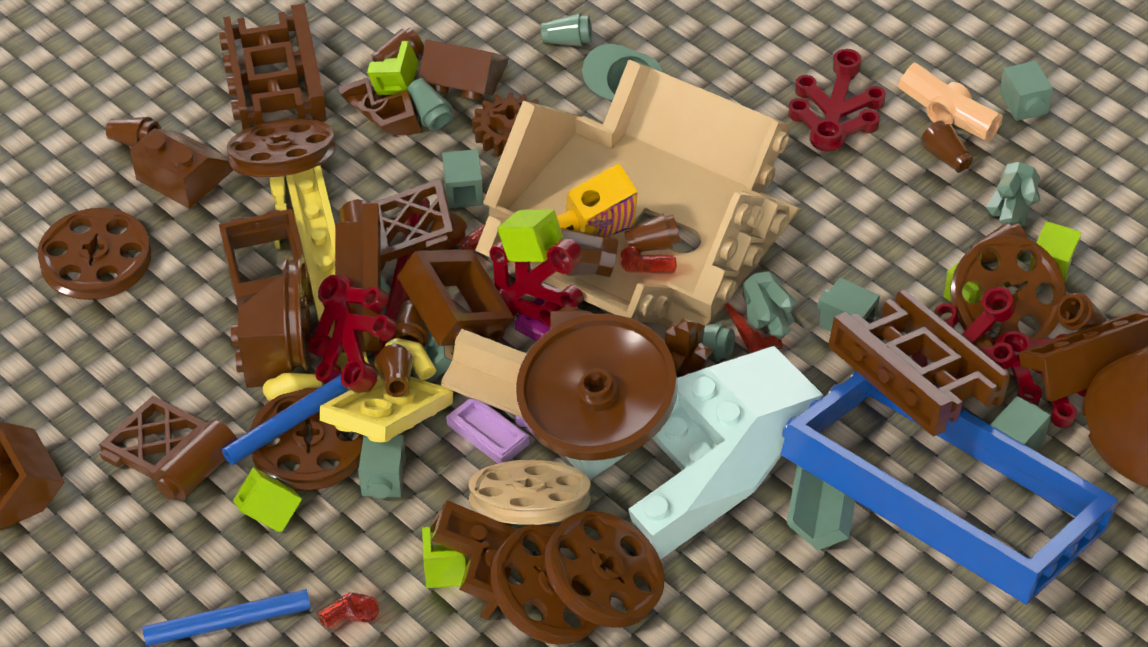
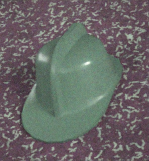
(606, 65)

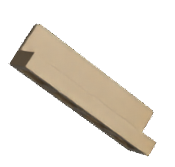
(485, 371)

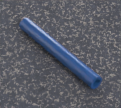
(283, 421)
(226, 617)

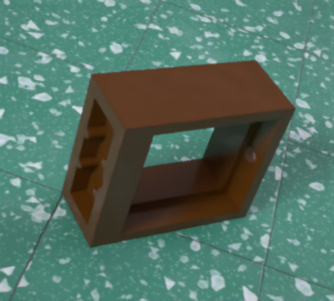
(244, 233)
(424, 283)

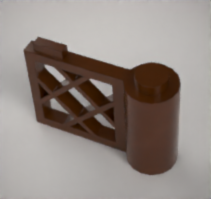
(409, 202)
(187, 458)

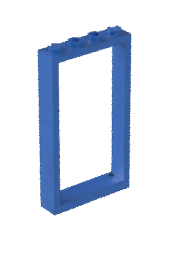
(936, 525)

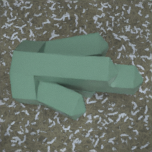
(1015, 193)
(768, 304)

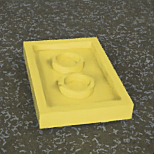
(382, 415)

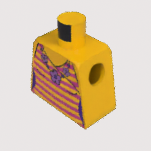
(602, 204)

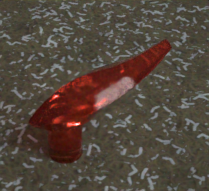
(749, 335)

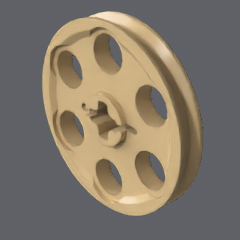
(529, 492)

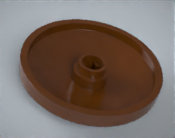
(597, 387)

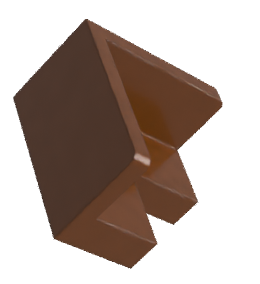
(477, 538)

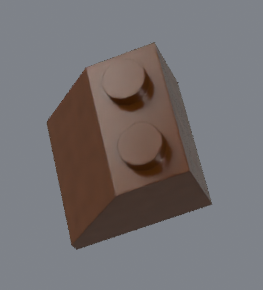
(461, 68)
(178, 166)
(261, 336)
(26, 474)

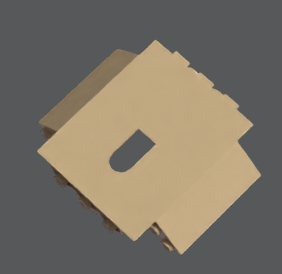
(685, 158)

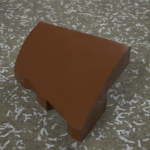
(390, 113)

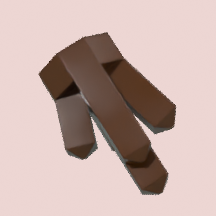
(597, 253)
(687, 347)

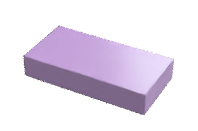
(488, 430)

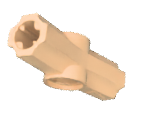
(950, 103)

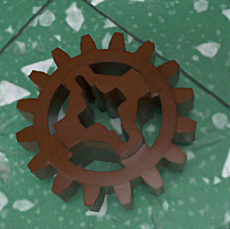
(495, 121)

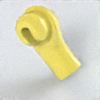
(422, 363)
(289, 383)

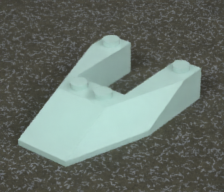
(722, 439)

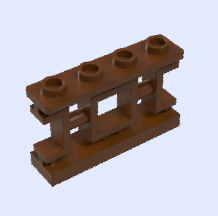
(275, 89)
(901, 378)

